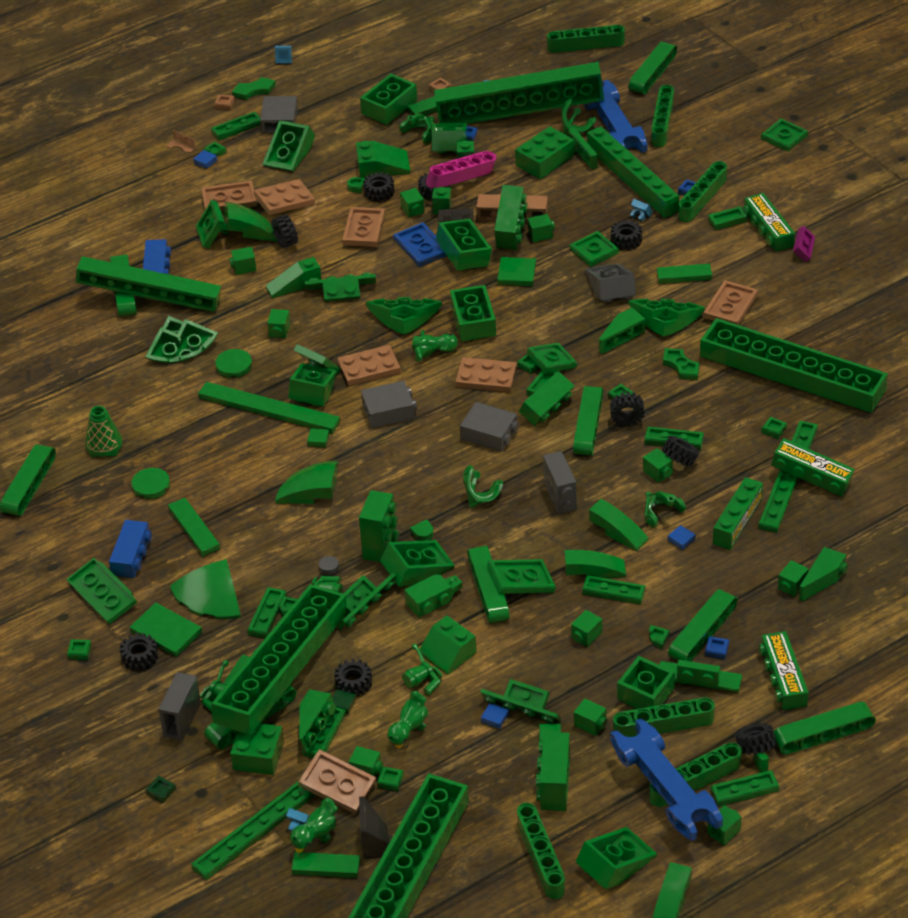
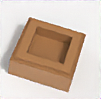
(439, 84)
(224, 102)

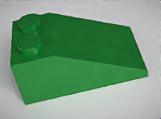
(289, 146)
(379, 158)
(415, 561)
(614, 857)

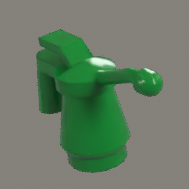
(329, 582)
(417, 674)
(214, 689)

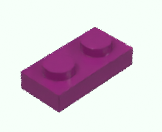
(804, 243)

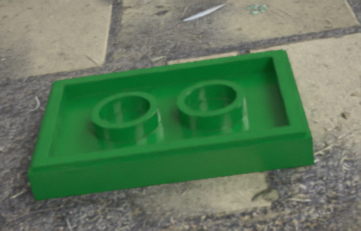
(521, 576)
(168, 629)

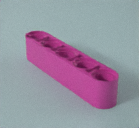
(461, 169)

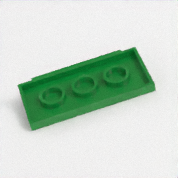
(102, 590)

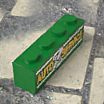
(769, 222)
(812, 467)
(737, 513)
(783, 670)

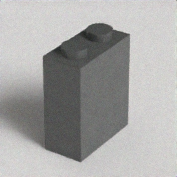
(275, 109)
(388, 404)
(489, 426)
(559, 482)
(179, 706)

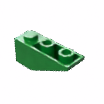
(314, 714)

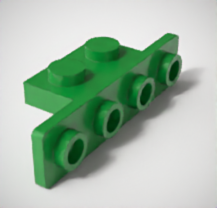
(340, 288)
(360, 595)
(704, 675)
(523, 697)

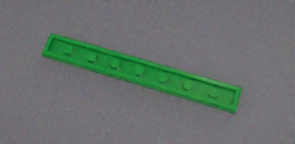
(269, 407)
(785, 483)
(250, 831)

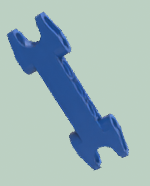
(616, 121)
(685, 805)

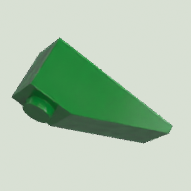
(294, 277)
(622, 329)
(823, 573)

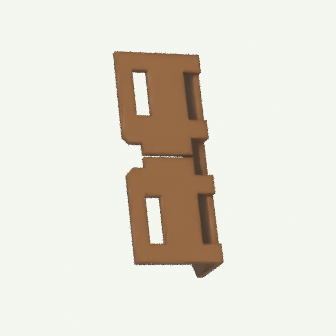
(186, 148)

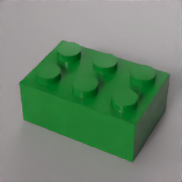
(388, 99)
(544, 152)
(510, 217)
(463, 244)
(473, 313)
(377, 524)
(554, 773)

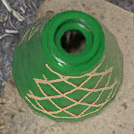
(102, 434)

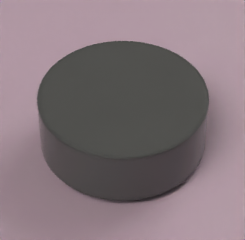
(328, 565)

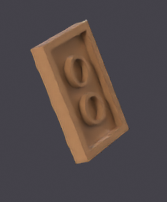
(238, 193)
(284, 197)
(363, 227)
(730, 302)
(368, 365)
(486, 374)
(336, 780)

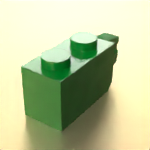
(431, 593)

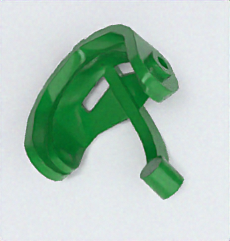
(419, 120)
(568, 124)
(476, 497)
(660, 498)

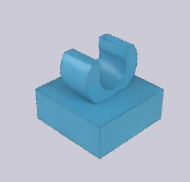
(283, 54)
(640, 208)
(296, 818)

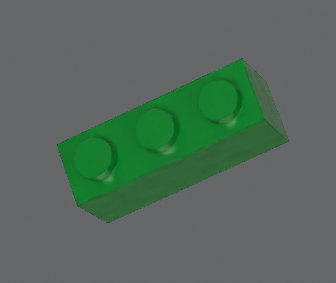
(547, 399)

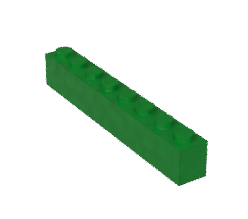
(633, 172)
(148, 284)

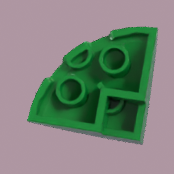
(248, 222)
(403, 314)
(666, 316)
(180, 341)
(308, 484)
(208, 591)

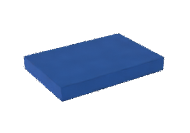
(419, 244)

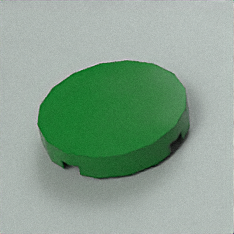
(233, 363)
(150, 483)

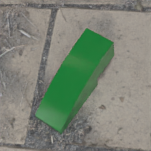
(617, 525)
(593, 564)
(673, 891)

